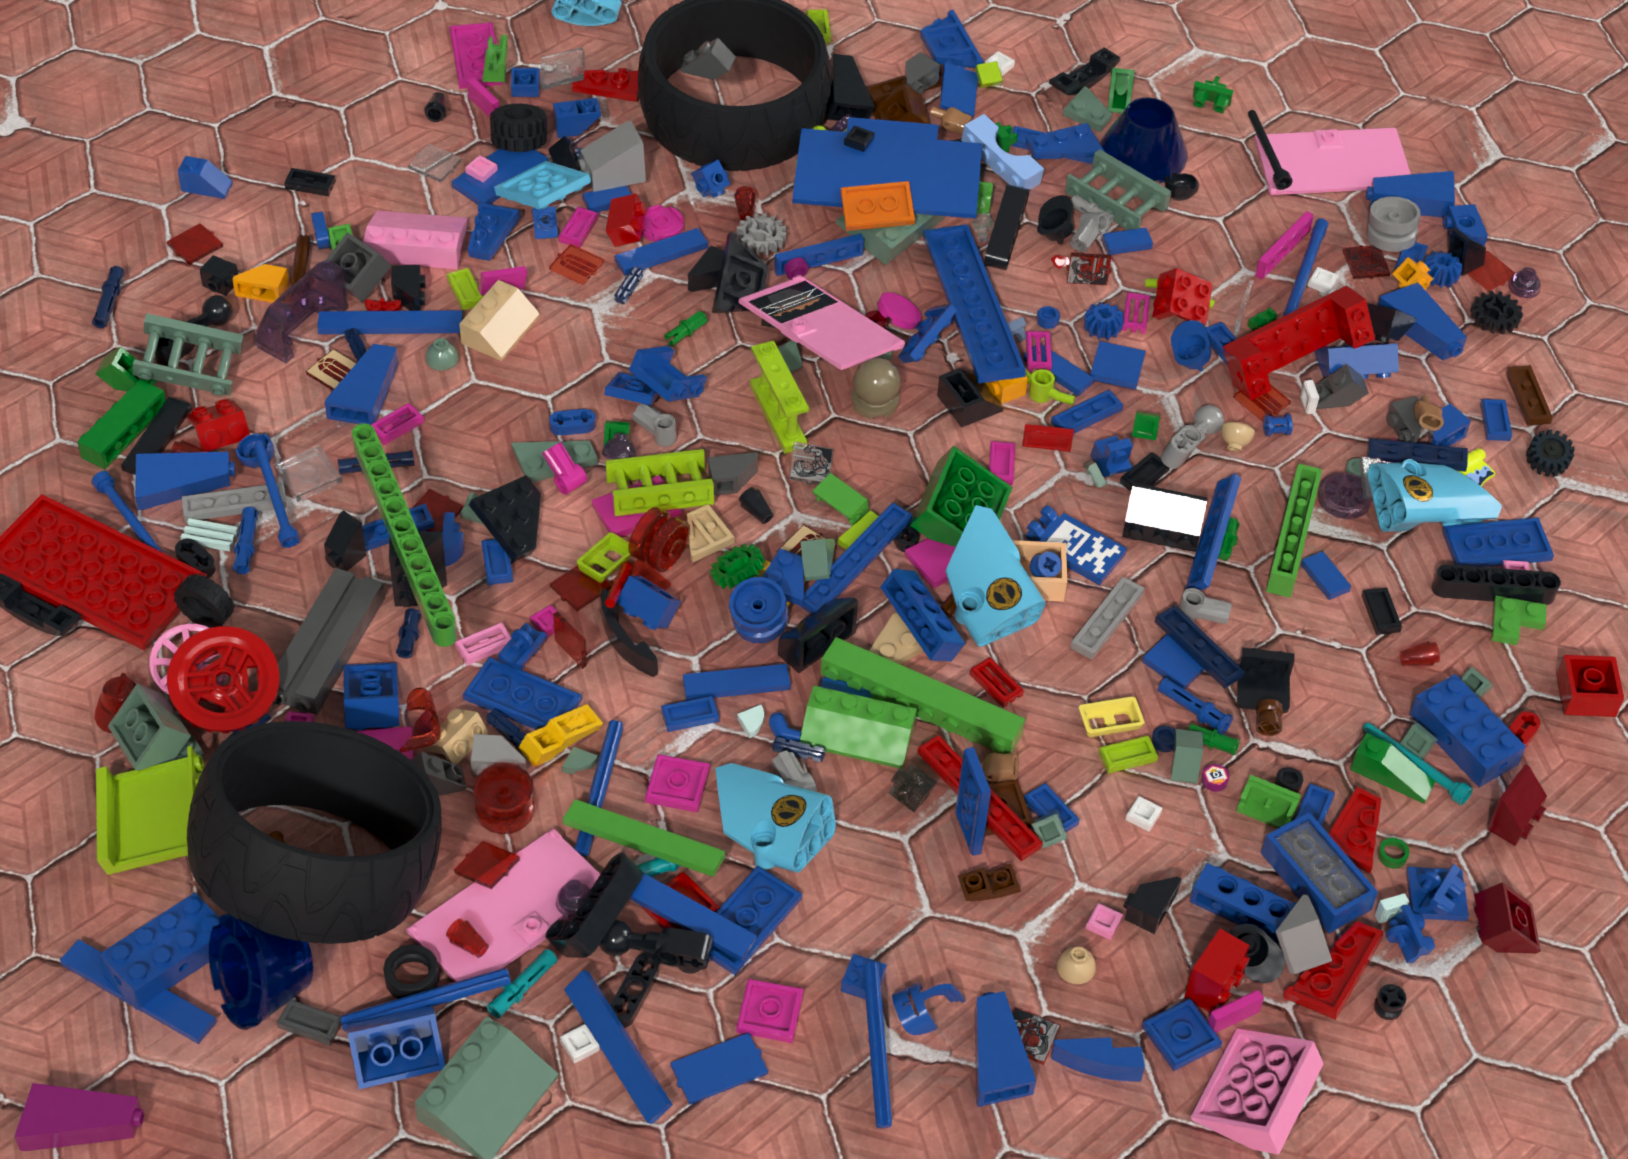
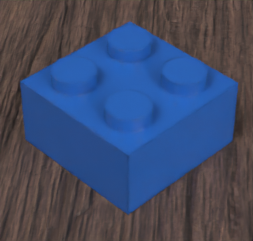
(525, 82)
(854, 978)

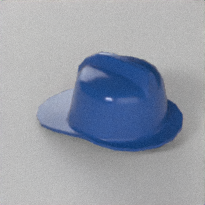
(1191, 345)

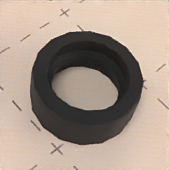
(408, 954)

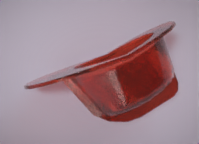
(111, 699)

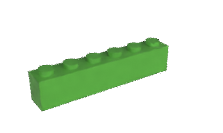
(1294, 531)

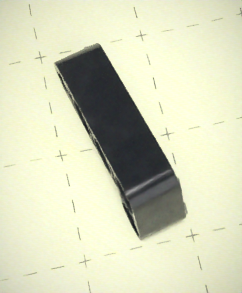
(598, 910)

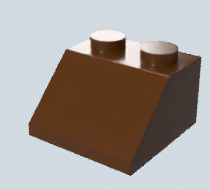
(902, 106)

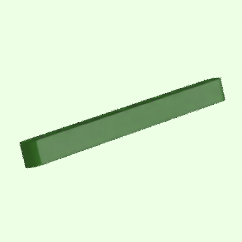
(404, 536)

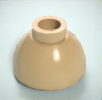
(1236, 435)
(1076, 965)

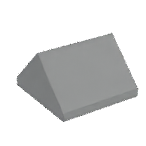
(1303, 938)

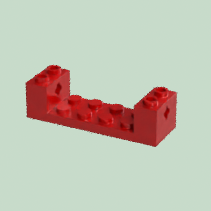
(1295, 335)

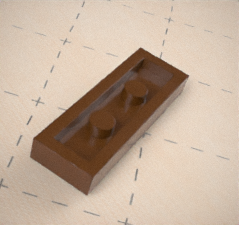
(1529, 395)

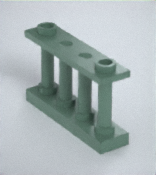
(1126, 178)
(181, 333)

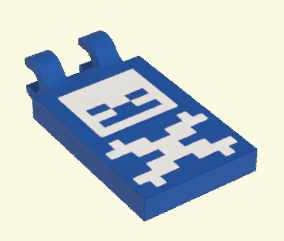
(1086, 549)

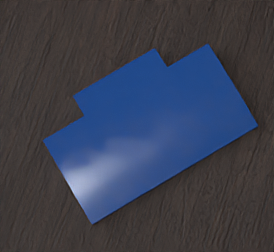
(939, 172)

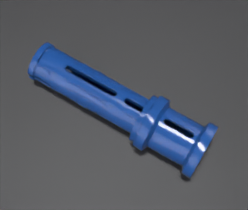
(1204, 711)

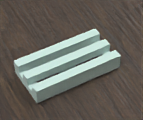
(211, 531)

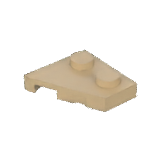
(707, 533)
(896, 642)

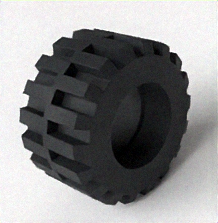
(518, 127)

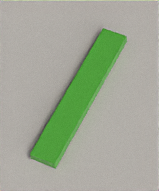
(644, 837)

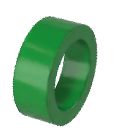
(1390, 862)

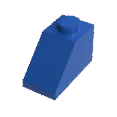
(203, 178)
(1453, 430)

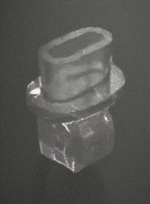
(982, 225)

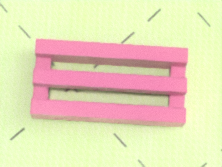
(486, 646)

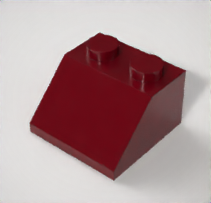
(1518, 808)
(1506, 920)

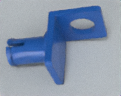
(545, 223)

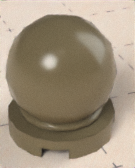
(876, 388)

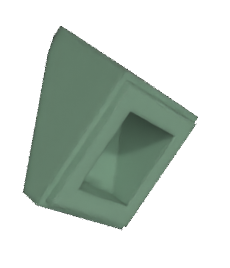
(791, 355)
(1476, 682)
(1049, 829)

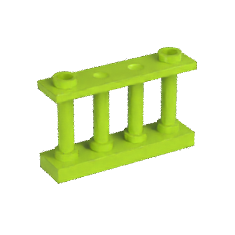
(778, 396)
(665, 496)

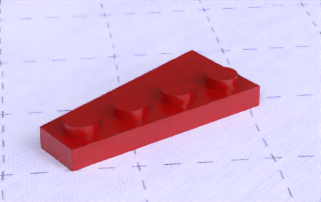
(1330, 985)

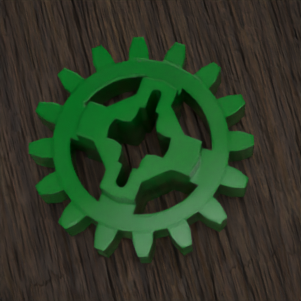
(737, 566)

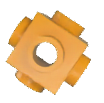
(1412, 272)

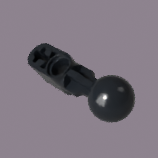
(215, 311)
(670, 946)

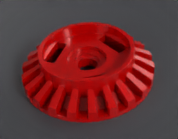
(238, 652)

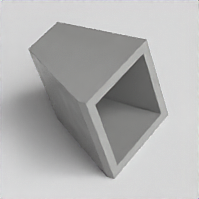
(614, 159)

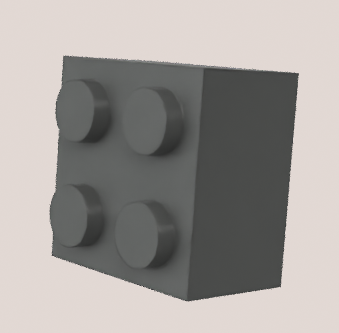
(361, 266)

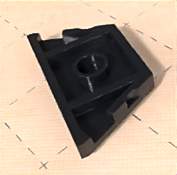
(738, 277)

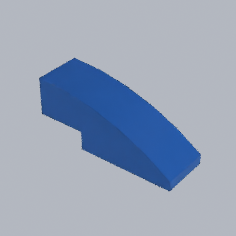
(1099, 1058)

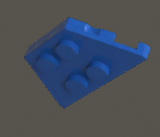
(950, 42)

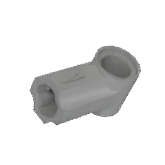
(1090, 226)
(660, 425)
(1197, 606)
(791, 772)

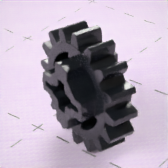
(1496, 312)

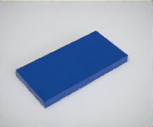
(508, 164)
(1492, 542)
(519, 694)
(972, 801)
(758, 907)

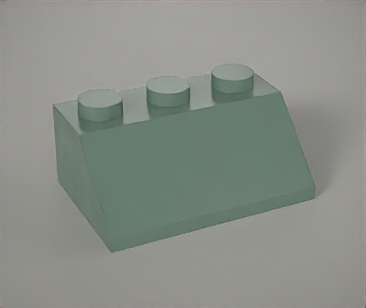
(148, 728)

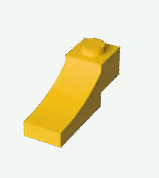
(559, 734)

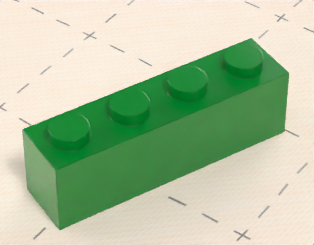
(121, 424)

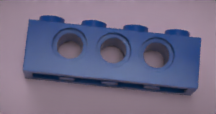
(922, 615)
(1233, 905)

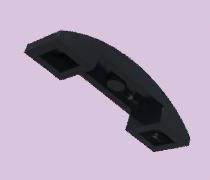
(1087, 75)
(33, 610)
(637, 655)

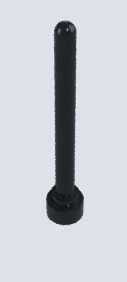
(1281, 177)

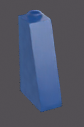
(1429, 191)
(1432, 326)
(364, 388)
(169, 476)
(1000, 1056)

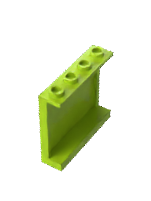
(145, 813)

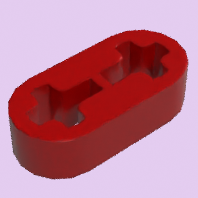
(1525, 735)

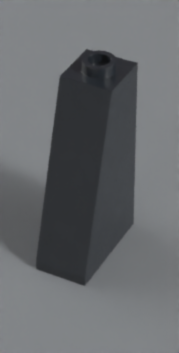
(848, 90)

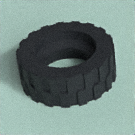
(203, 601)

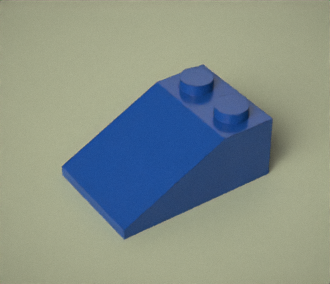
(371, 696)

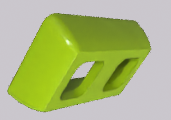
(597, 554)

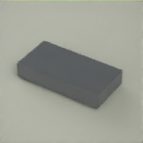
(309, 1022)

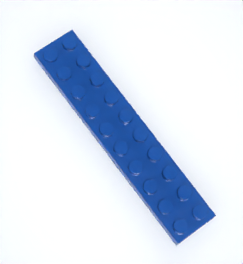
(978, 309)

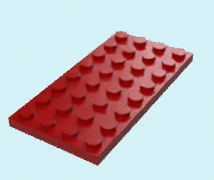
(93, 571)

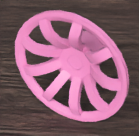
(163, 640)

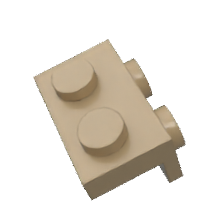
(458, 734)

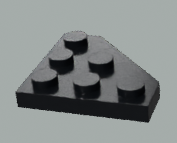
(511, 516)

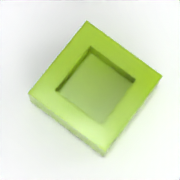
(988, 74)

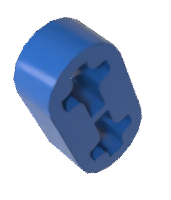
(320, 230)
(572, 422)

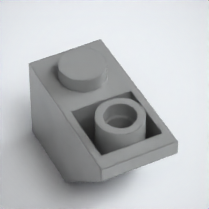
(493, 750)

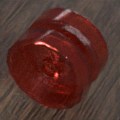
(659, 539)
(504, 798)

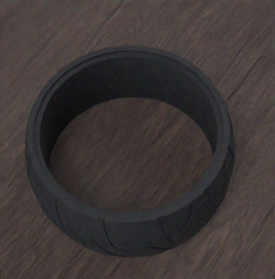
(734, 135)
(300, 890)

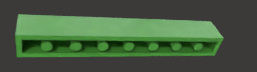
(934, 700)

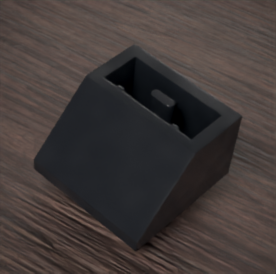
(966, 397)

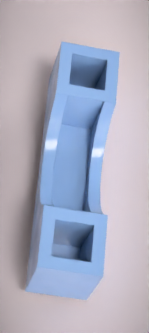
(1015, 170)

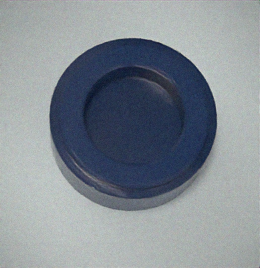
(1163, 738)

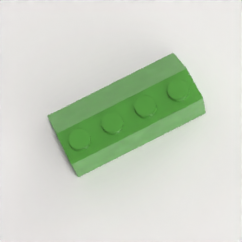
(858, 726)

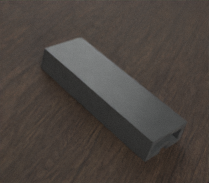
(327, 640)

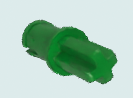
(686, 328)
(1230, 539)
(1216, 740)

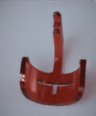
(427, 727)

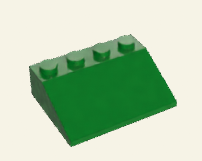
(952, 495)

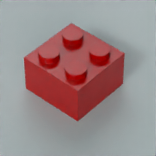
(1590, 685)
(1217, 971)

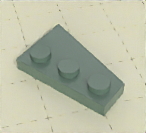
(534, 464)

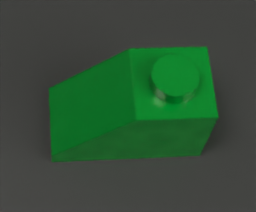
(1120, 89)
(117, 370)

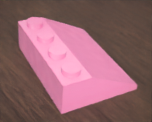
(417, 238)
(1259, 1089)

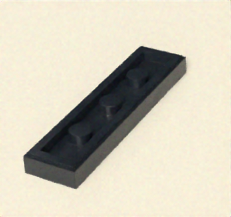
(158, 432)

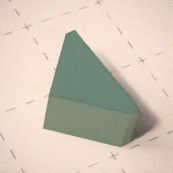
(817, 558)
(1186, 756)

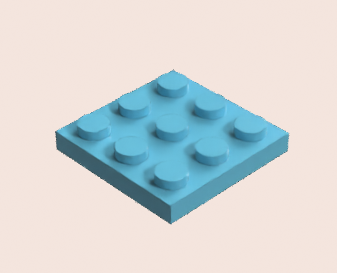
(542, 185)

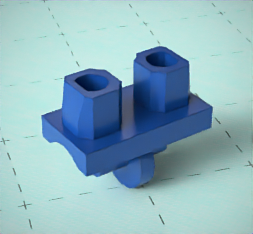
(522, 646)
(1437, 887)
(1407, 932)

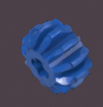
(1443, 268)
(1103, 321)

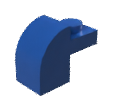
(1112, 455)
(452, 539)

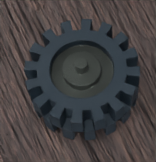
(1550, 453)

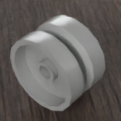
(1393, 224)

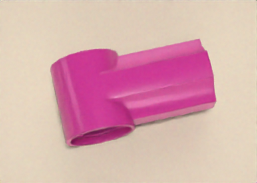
(567, 474)

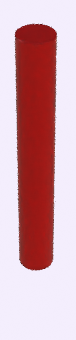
(618, 585)

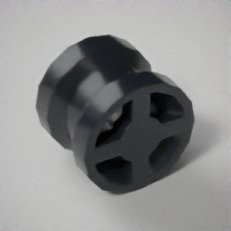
(1390, 994)

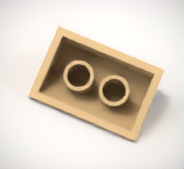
(498, 321)

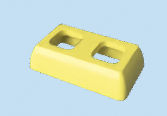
(1107, 711)

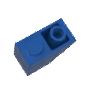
(574, 117)

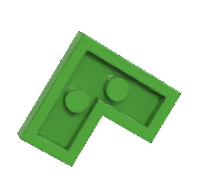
(1513, 613)

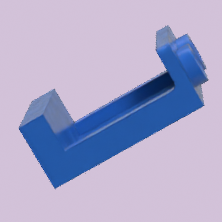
(655, 370)

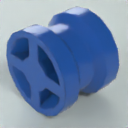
(1039, 566)

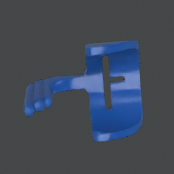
(923, 1022)

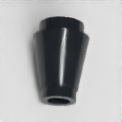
(436, 107)
(756, 505)

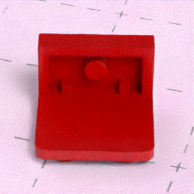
(1182, 296)
(219, 424)

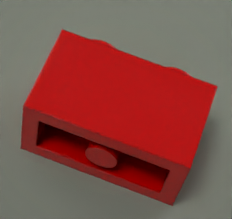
(625, 220)

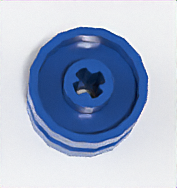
(758, 610)

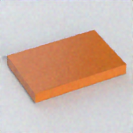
(877, 206)

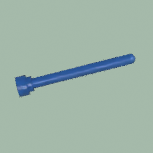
(105, 484)
(287, 534)

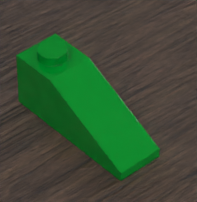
(1389, 767)

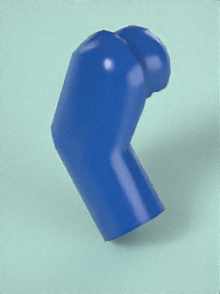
(780, 727)

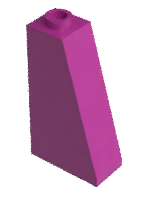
(75, 1117)

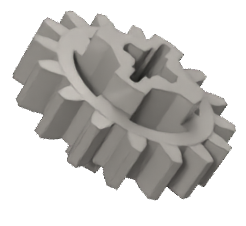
(761, 233)

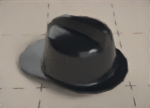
(1056, 219)
(1265, 955)

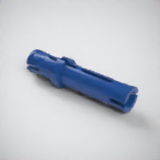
(244, 547)

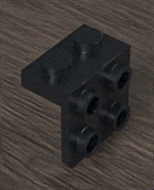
(1264, 678)

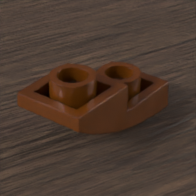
(983, 885)

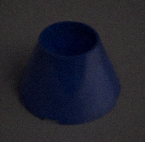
(1147, 139)
(256, 970)

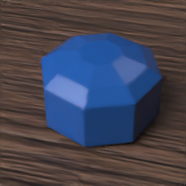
(1047, 317)

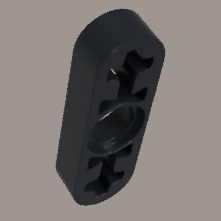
(634, 978)

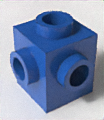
(711, 179)

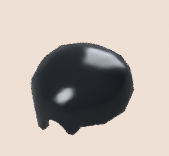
(1182, 186)

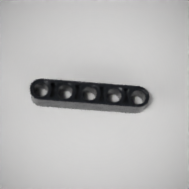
(1006, 227)
(1487, 582)

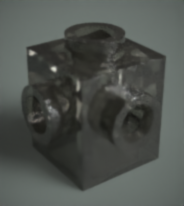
(911, 786)

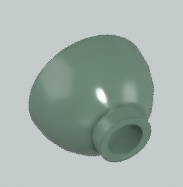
(441, 355)

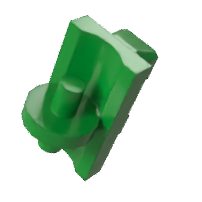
(1212, 92)

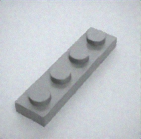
(229, 502)
(1107, 618)

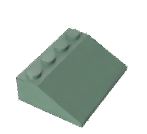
(891, 241)
(485, 1090)

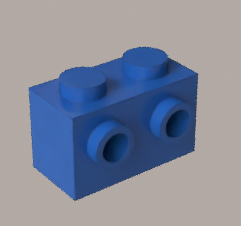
(648, 602)

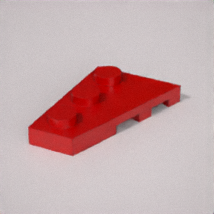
(609, 84)
(1357, 828)

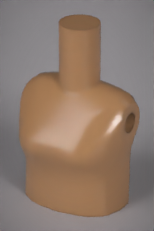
(951, 119)
(1428, 415)
(1000, 767)

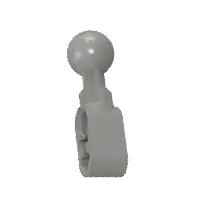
(1206, 420)

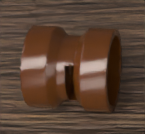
(1269, 717)

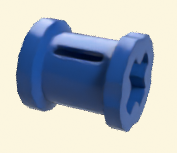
(1270, 422)

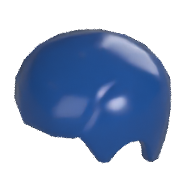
(246, 451)

